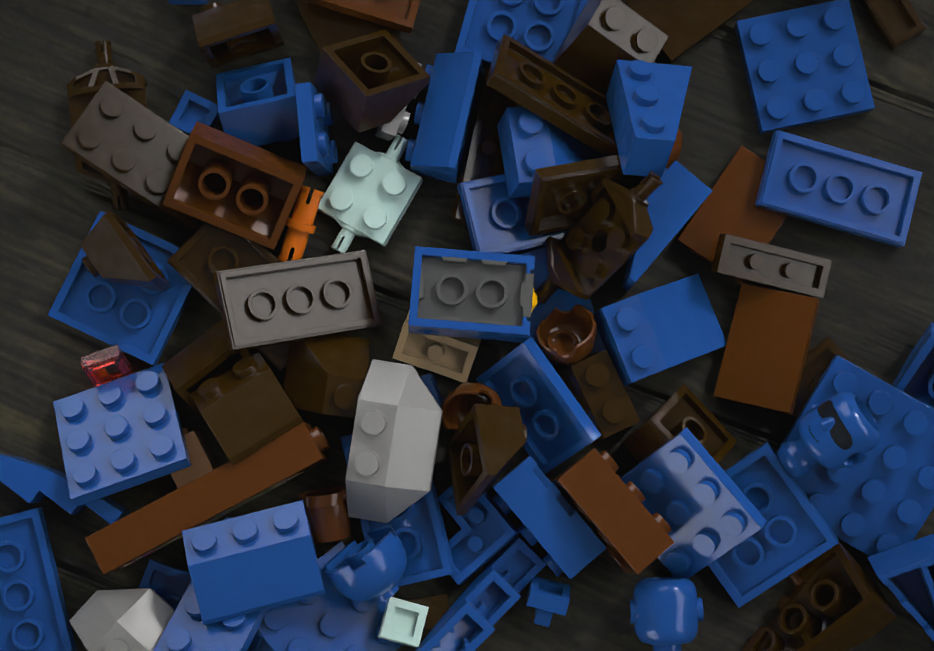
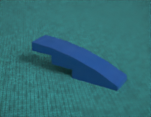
(35, 481)
(485, 600)

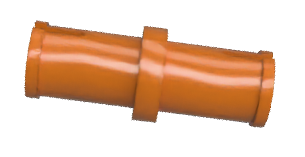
(300, 224)

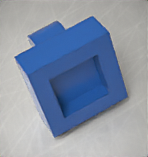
(547, 598)

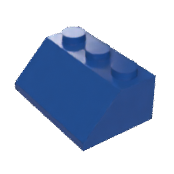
(445, 116)
(253, 562)

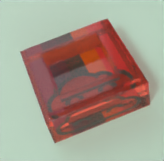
(106, 365)

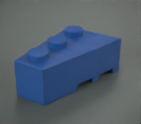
(646, 112)
(547, 518)
(910, 577)

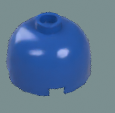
(370, 567)

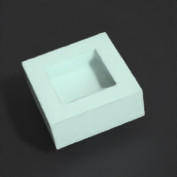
(403, 622)

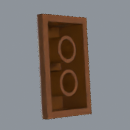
(235, 185)
(614, 511)

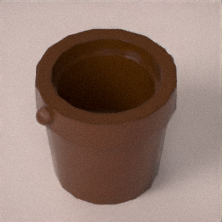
(327, 513)

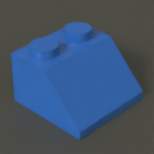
(259, 102)

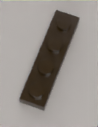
(482, 149)

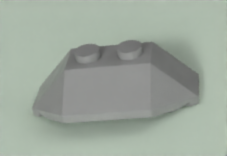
(391, 443)
(122, 620)

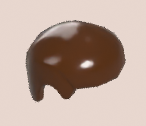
(567, 335)
(462, 399)

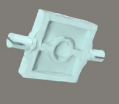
(370, 194)

